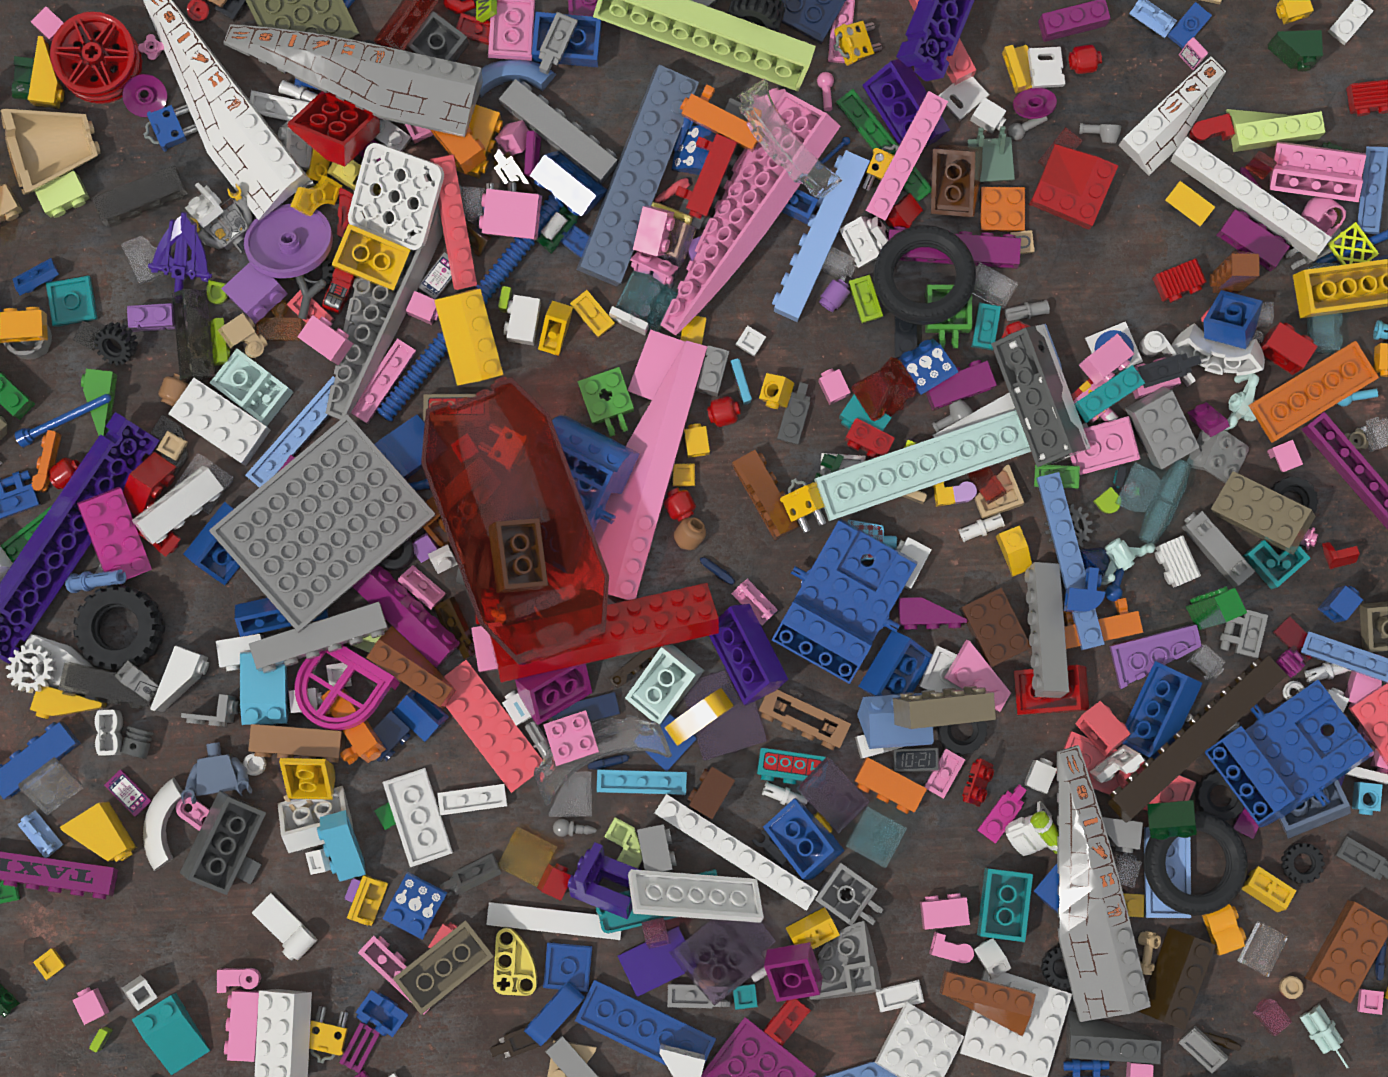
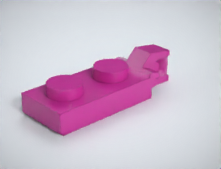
(1002, 814)

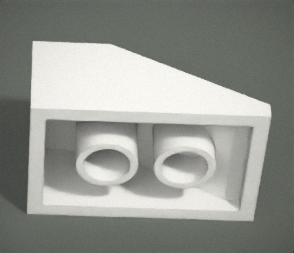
(180, 674)

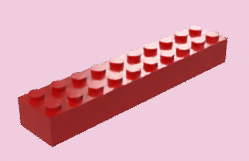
(629, 629)

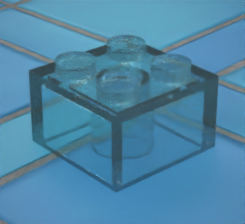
(875, 837)

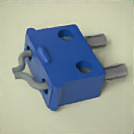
(167, 127)

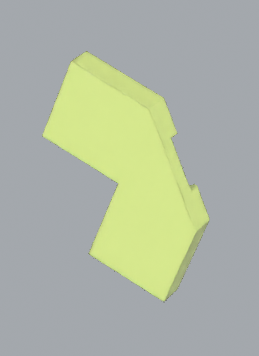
(625, 836)

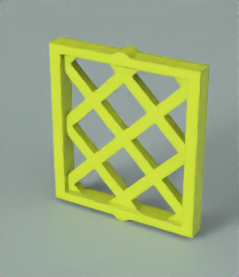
(1355, 226)

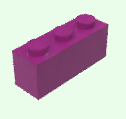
(1074, 20)
(1253, 238)
(963, 385)

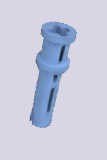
(88, 581)

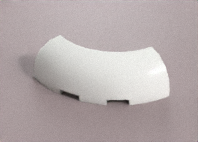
(1218, 356)
(155, 824)

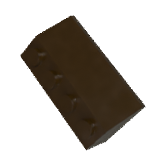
(1177, 977)

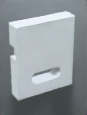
(1046, 72)
(968, 93)
(628, 320)

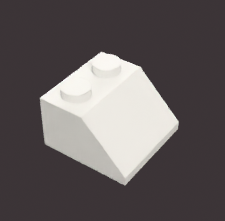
(682, 1062)

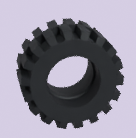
(760, 12)

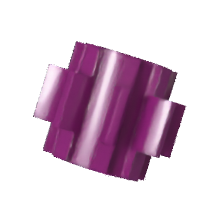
(1291, 662)

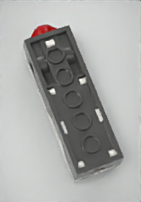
(1040, 393)

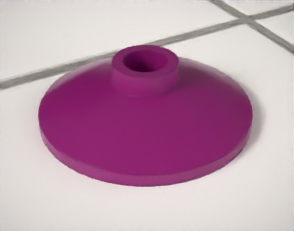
(1035, 103)
(139, 104)

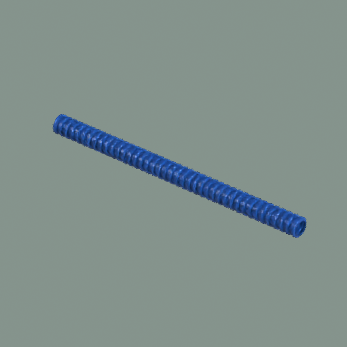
(488, 286)

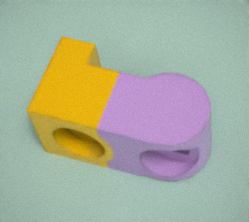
(954, 495)

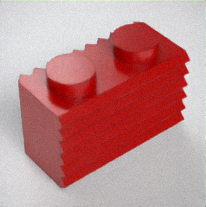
(1368, 97)
(1179, 281)

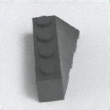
(1109, 1042)

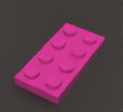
(114, 533)

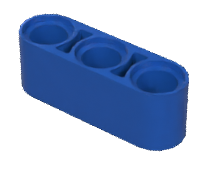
(554, 1013)

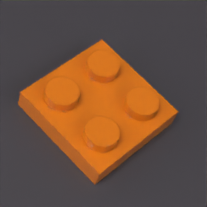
(1002, 209)

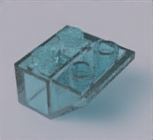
(646, 299)

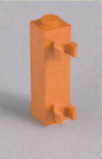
(717, 120)
(1112, 627)
(362, 737)

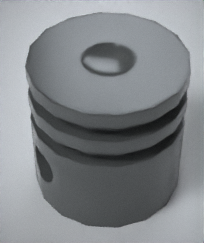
(137, 742)

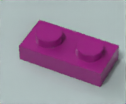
(1208, 419)

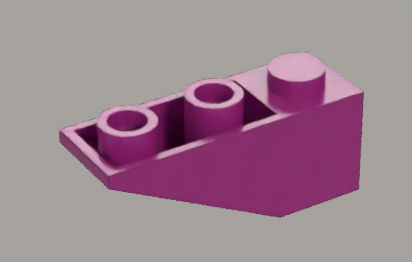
(923, 612)

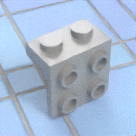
(1218, 454)
(226, 710)

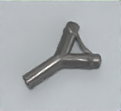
(308, 293)

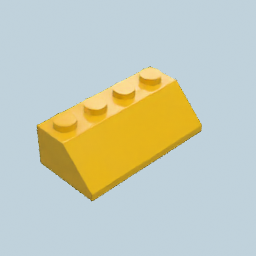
(468, 337)

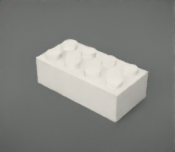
(219, 421)
(283, 1033)

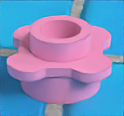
(145, 47)
(1309, 539)

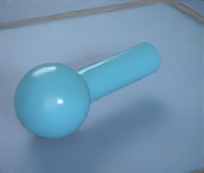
(1359, 395)

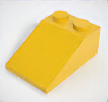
(370, 257)
(308, 778)

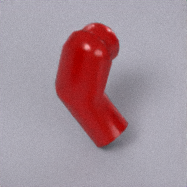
(459, 6)

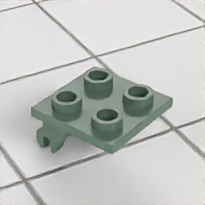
(996, 156)

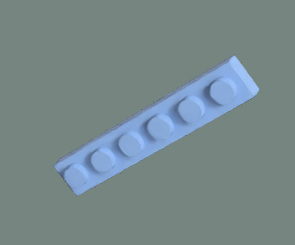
(292, 438)

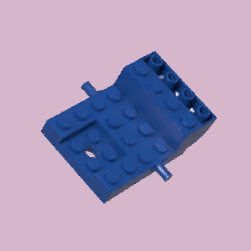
(596, 464)
(844, 601)
(1287, 757)

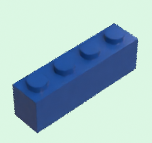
(262, 616)
(54, 743)

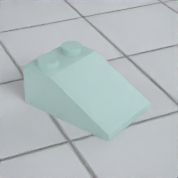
(664, 683)

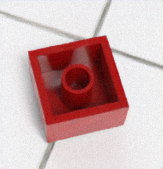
(1287, 348)

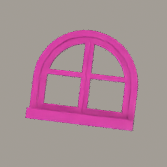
(354, 663)

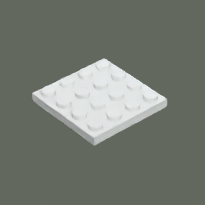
(1026, 1053)

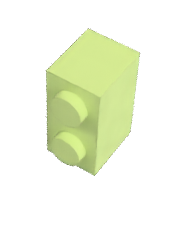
(62, 194)

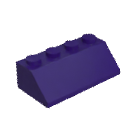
(897, 97)
(747, 654)

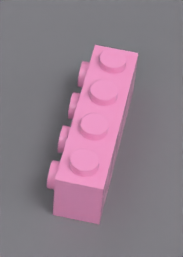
(383, 960)

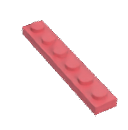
(455, 226)

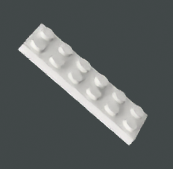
(695, 896)

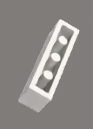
(177, 505)

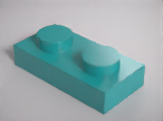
(986, 326)

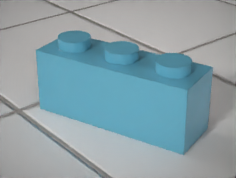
(341, 846)

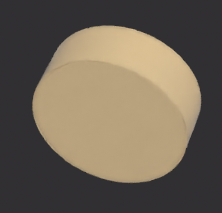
(1291, 987)

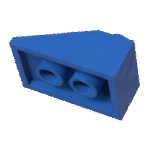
(404, 447)
(803, 839)

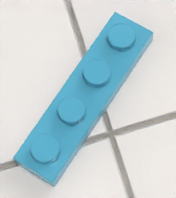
(641, 782)

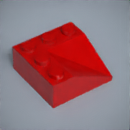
(335, 127)
(1073, 185)

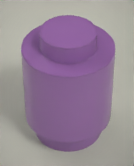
(834, 295)

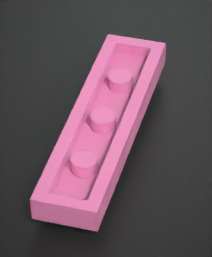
(383, 380)

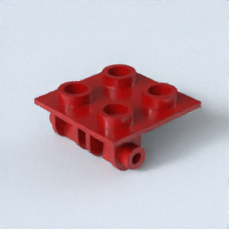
(977, 793)

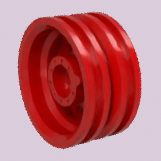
(82, 29)

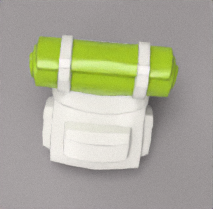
(1033, 832)

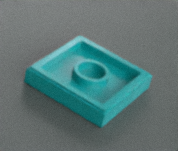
(71, 301)

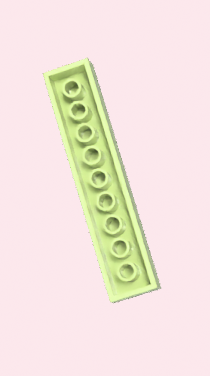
(714, 37)

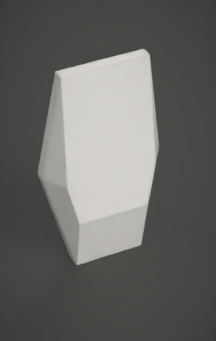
(60, 653)

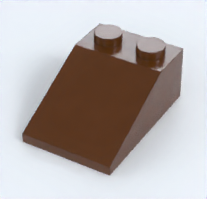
(955, 179)

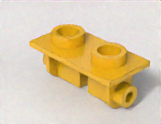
(317, 167)

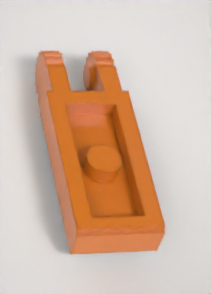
(50, 446)

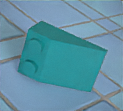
(171, 1034)

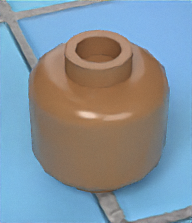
(172, 389)
(690, 533)

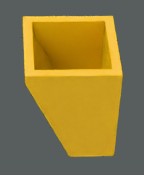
(101, 832)

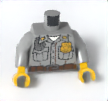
(230, 226)

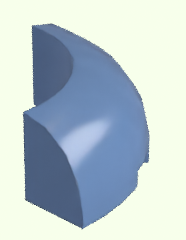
(509, 70)

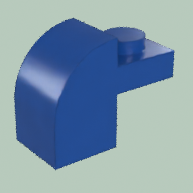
(1085, 599)

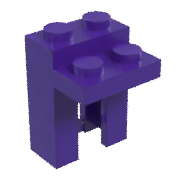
(590, 871)

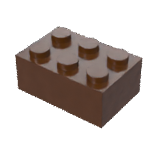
(517, 555)
(995, 627)

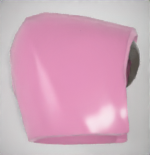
(1324, 214)

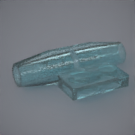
(1156, 497)

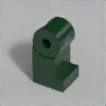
(22, 77)

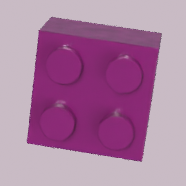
(793, 972)

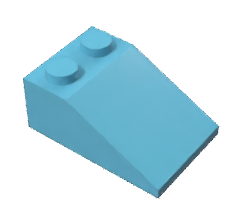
(262, 695)

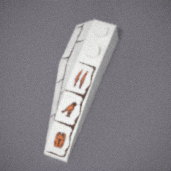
(1172, 119)

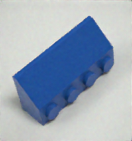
(1160, 709)

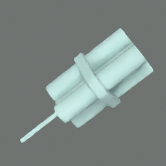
(1322, 1030)

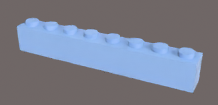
(820, 237)

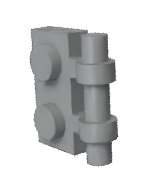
(1250, 634)

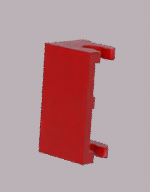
(786, 1020)

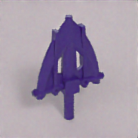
(184, 234)

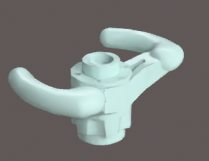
(1239, 401)
(1122, 557)

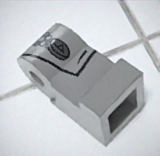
(137, 681)

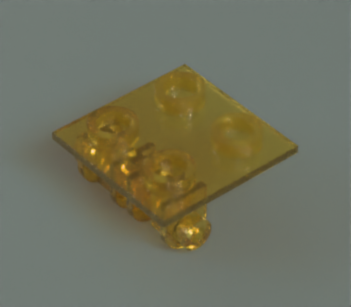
(527, 856)

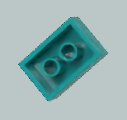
(1004, 904)

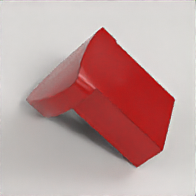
(904, 212)
(1340, 557)

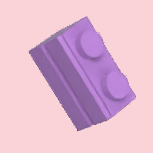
(150, 317)

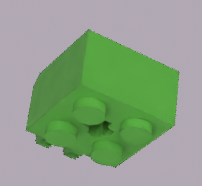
(957, 324)
(602, 410)

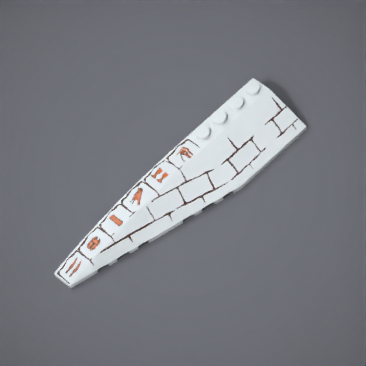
(224, 116)

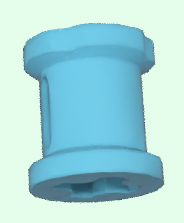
(1379, 330)

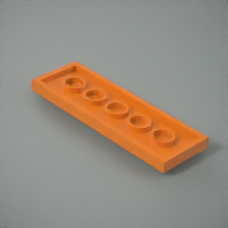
(1313, 391)

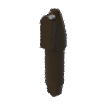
(1224, 1042)

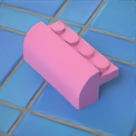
(1317, 171)

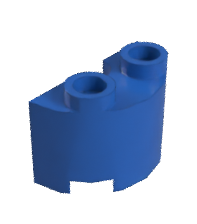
(382, 1012)

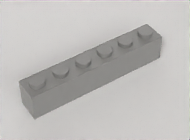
(558, 131)
(1047, 630)
(318, 637)

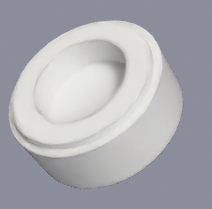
(254, 764)

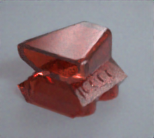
(885, 390)

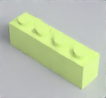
(1264, 129)

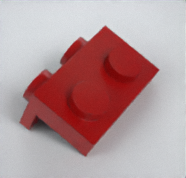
(868, 439)

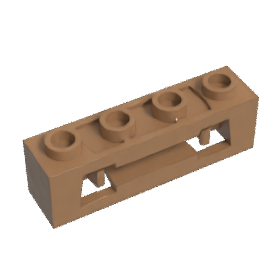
(837, 733)

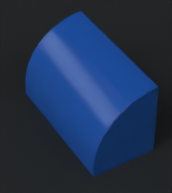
(420, 715)

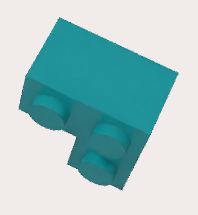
(1274, 567)

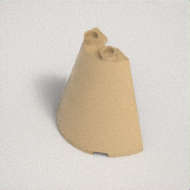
(46, 144)

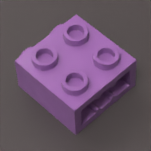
(254, 292)

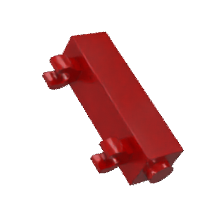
(710, 176)

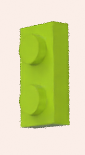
(865, 299)
(220, 351)

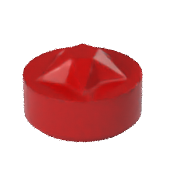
(197, 10)

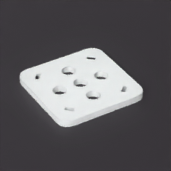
(414, 185)

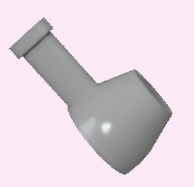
(1108, 132)
(958, 411)

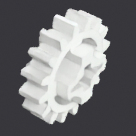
(21, 669)

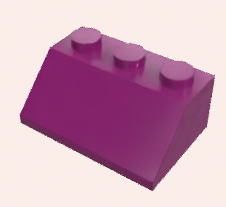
(553, 691)

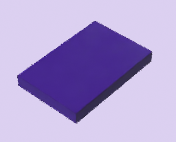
(653, 966)

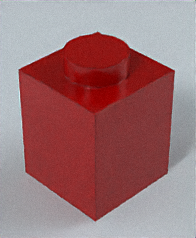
(554, 881)

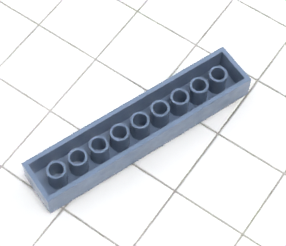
(636, 175)

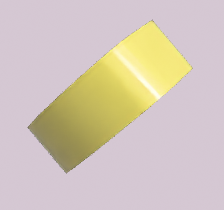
(521, 967)

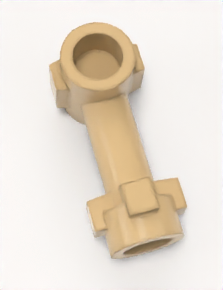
(1150, 941)

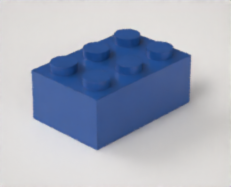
(583, 46)

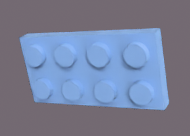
(1179, 871)

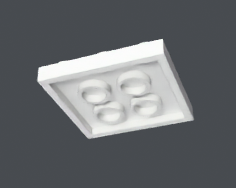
(918, 1045)

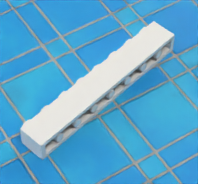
(1250, 198)
(736, 852)

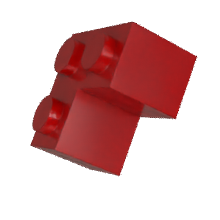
(147, 483)

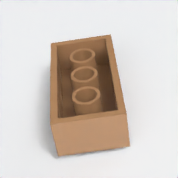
(296, 741)

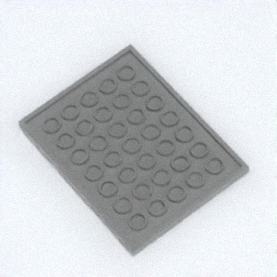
(322, 523)

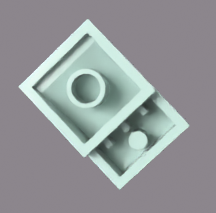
(251, 387)

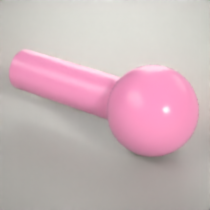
(825, 81)

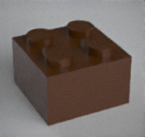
(711, 792)

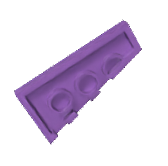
(1136, 656)

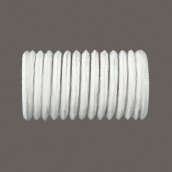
(554, 224)

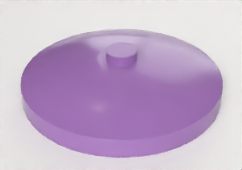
(288, 242)

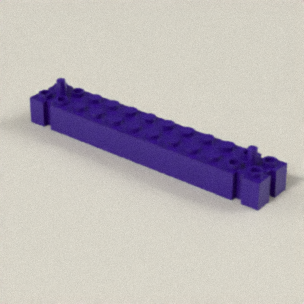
(933, 36)
(62, 532)

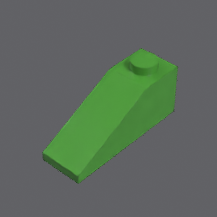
(95, 384)

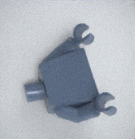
(215, 775)

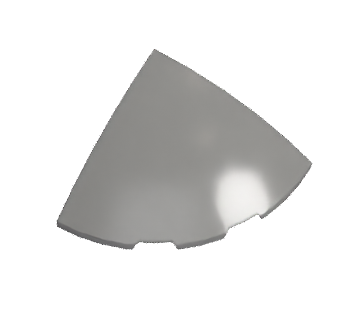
(848, 964)

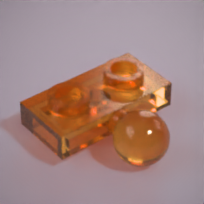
(279, 327)

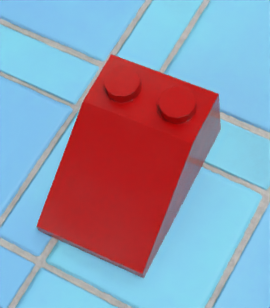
(1074, 701)

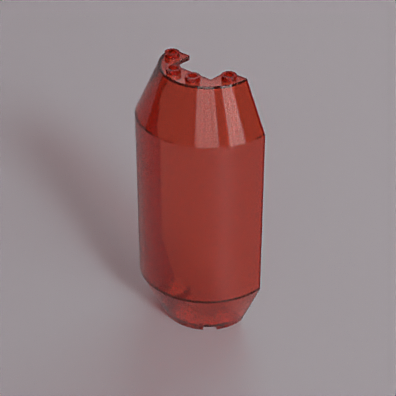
(505, 463)

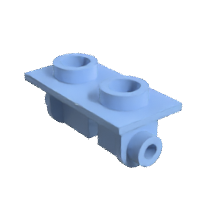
(1153, 17)
(40, 834)

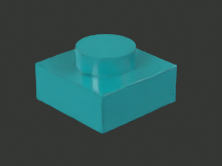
(745, 996)

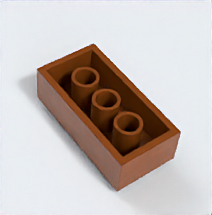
(1348, 951)

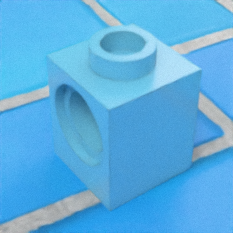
(1373, 790)

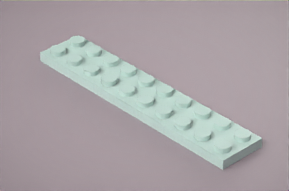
(922, 465)

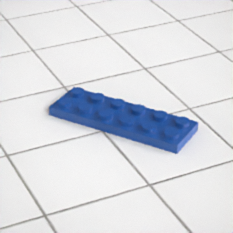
(638, 1023)

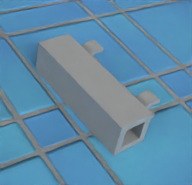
(1217, 548)

